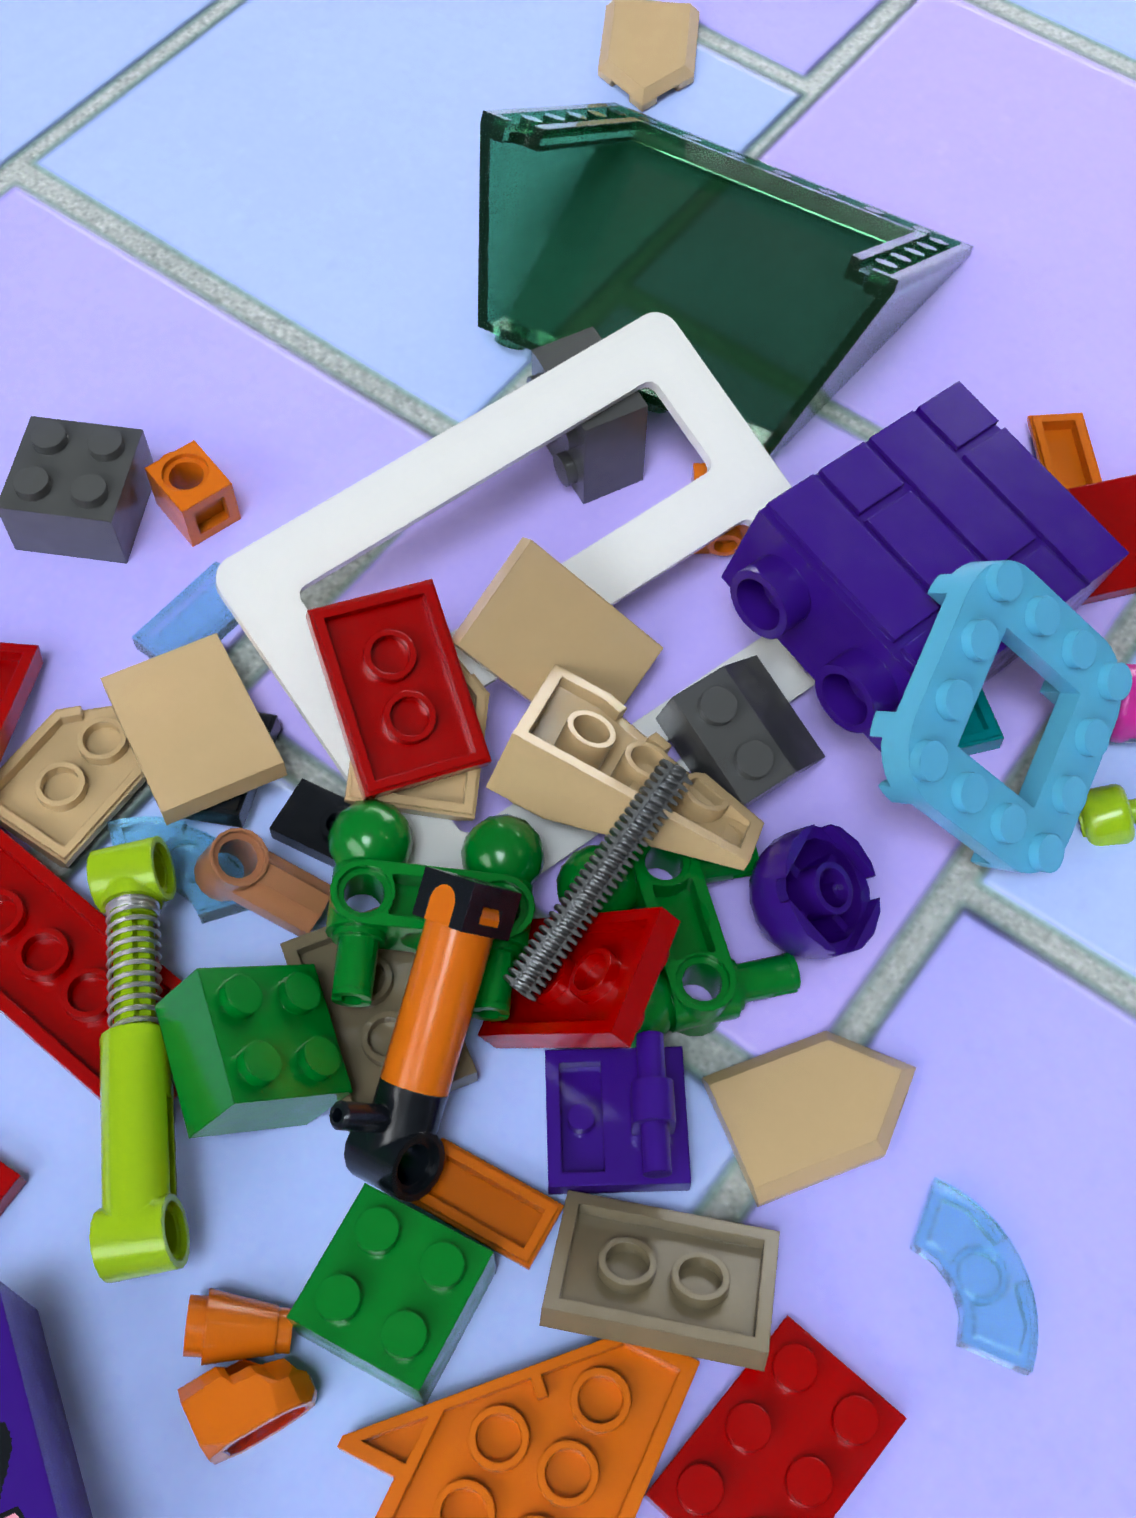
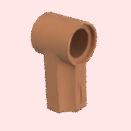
(269, 883)

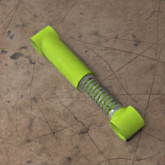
(140, 1218)

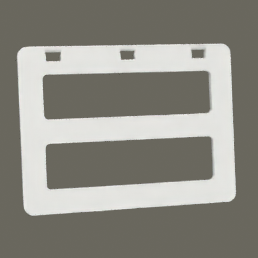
(267, 576)

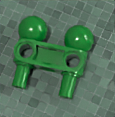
(371, 857)
(699, 947)

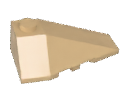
(585, 762)

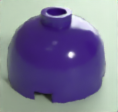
(814, 893)

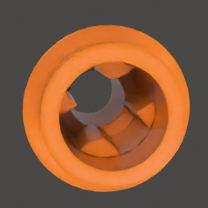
(234, 1328)

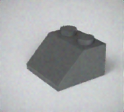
(739, 731)

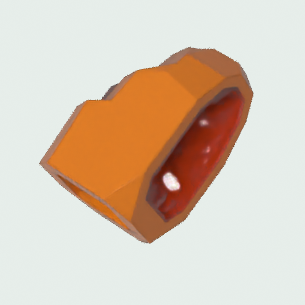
(245, 1405)

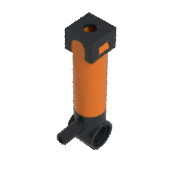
(396, 1136)

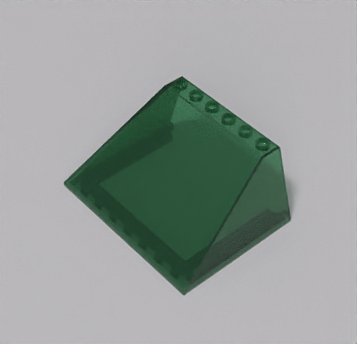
(762, 270)

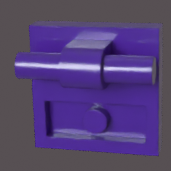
(617, 1119)

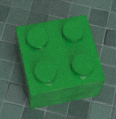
(251, 1048)
(394, 1293)

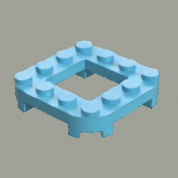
(920, 740)

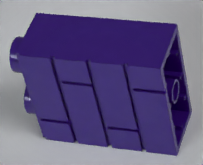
(853, 550)

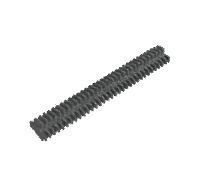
(620, 846)

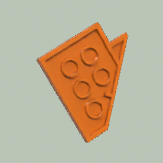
(535, 1443)

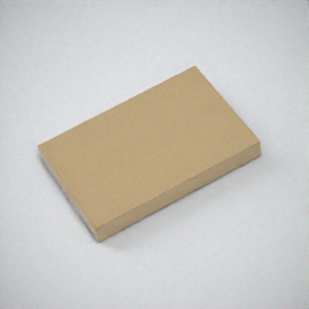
(547, 616)
(193, 728)

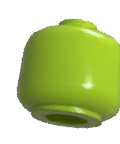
(1108, 816)

